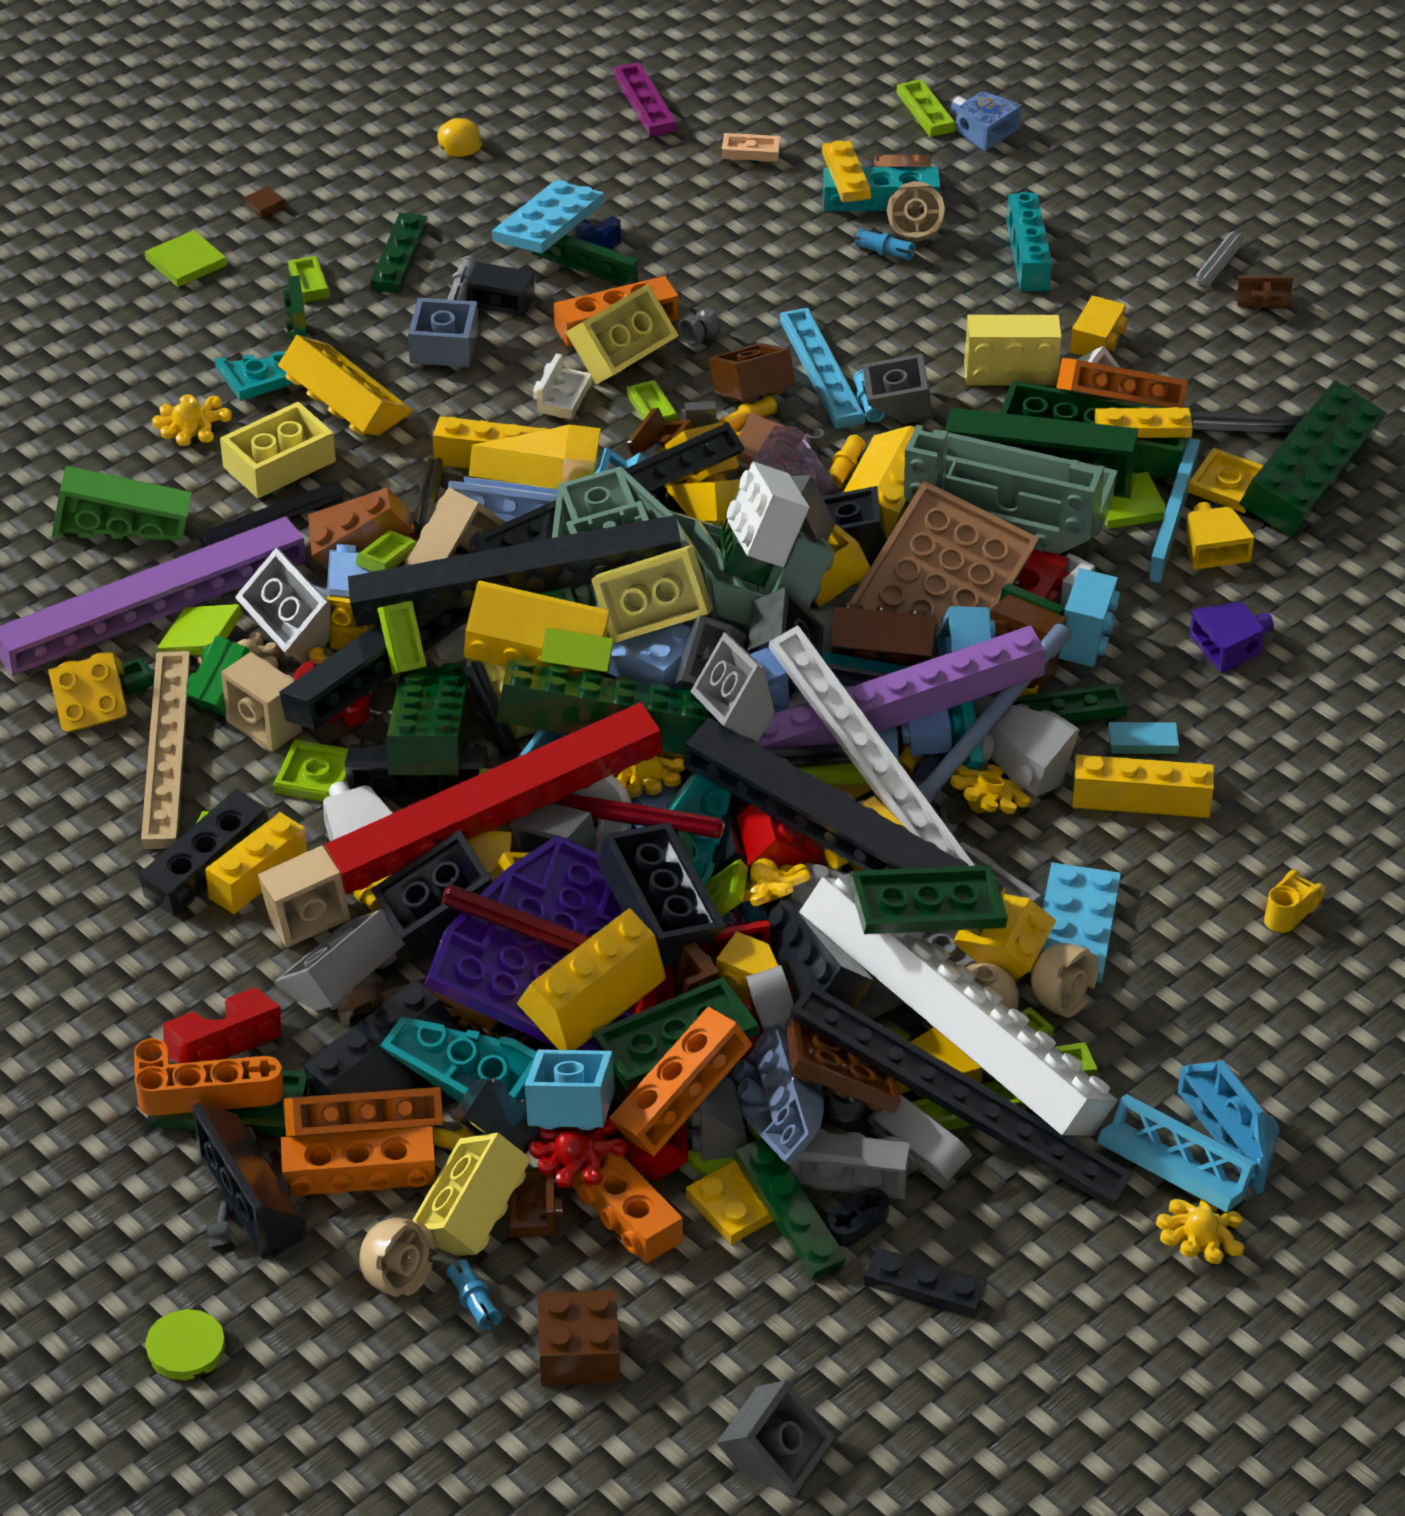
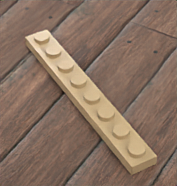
(166, 750)

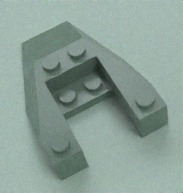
(600, 503)

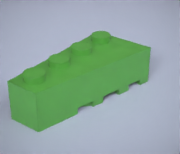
(118, 507)

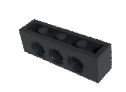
(180, 871)

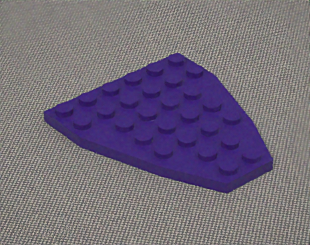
(493, 965)

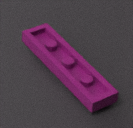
(644, 99)

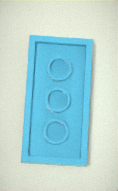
(548, 216)
(1083, 908)

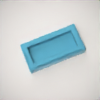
(1143, 738)

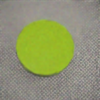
(185, 1344)

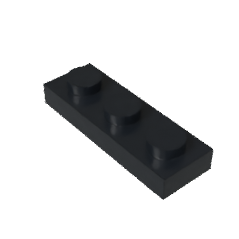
(925, 1282)

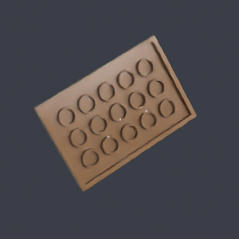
(944, 557)

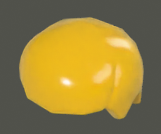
(459, 137)

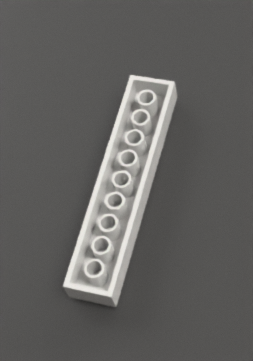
(967, 1014)

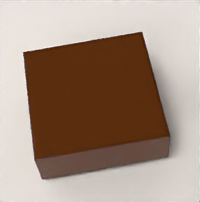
(264, 202)

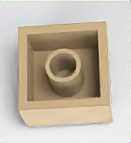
(254, 701)
(304, 896)

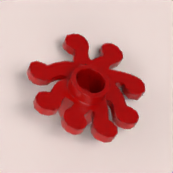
(575, 1151)

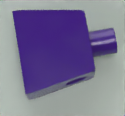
(1229, 633)

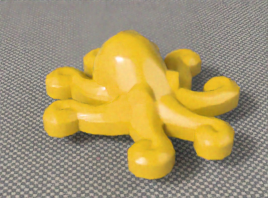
(190, 419)
(648, 774)
(988, 789)
(771, 882)
(1200, 1230)

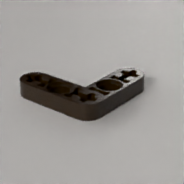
(365, 1000)

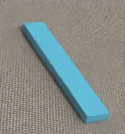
(822, 368)
(1174, 511)

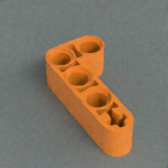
(216, 1083)

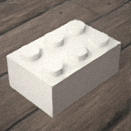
(767, 513)

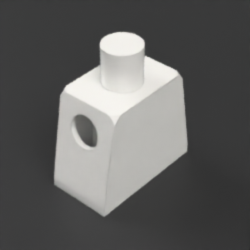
(351, 809)

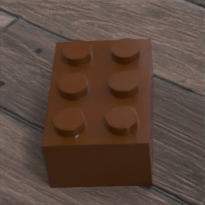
(884, 634)

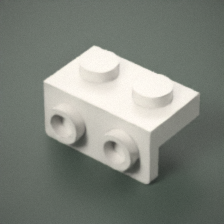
(561, 389)

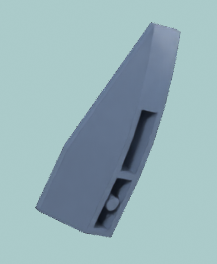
(775, 1099)

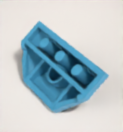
(1231, 1115)

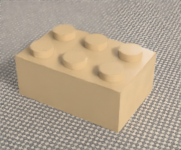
(452, 528)

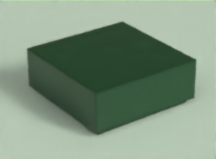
(136, 676)

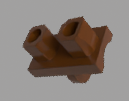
(1264, 291)

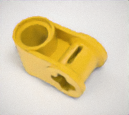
(1291, 902)

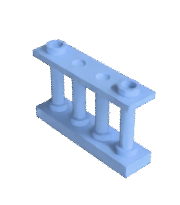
(504, 498)

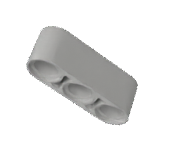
(771, 997)
(930, 1143)

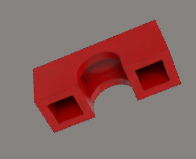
(1045, 574)
(249, 1022)

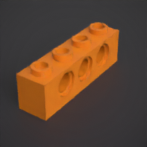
(576, 310)
(1121, 383)
(681, 1081)
(363, 1111)
(358, 1161)
(631, 1208)

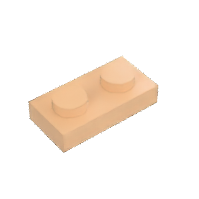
(750, 147)

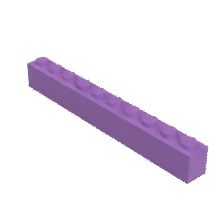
(144, 596)
(921, 689)

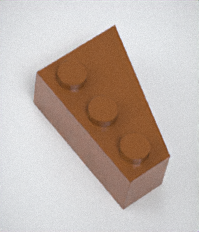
(357, 523)

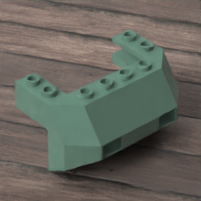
(1034, 491)
(734, 596)

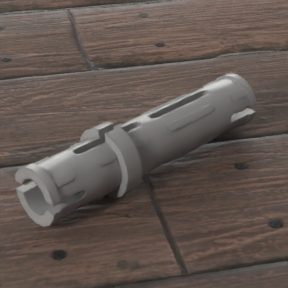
(460, 278)

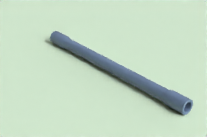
(1052, 643)

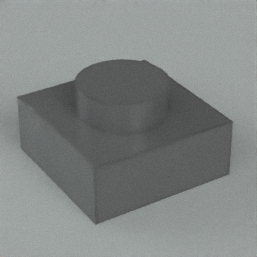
(700, 413)

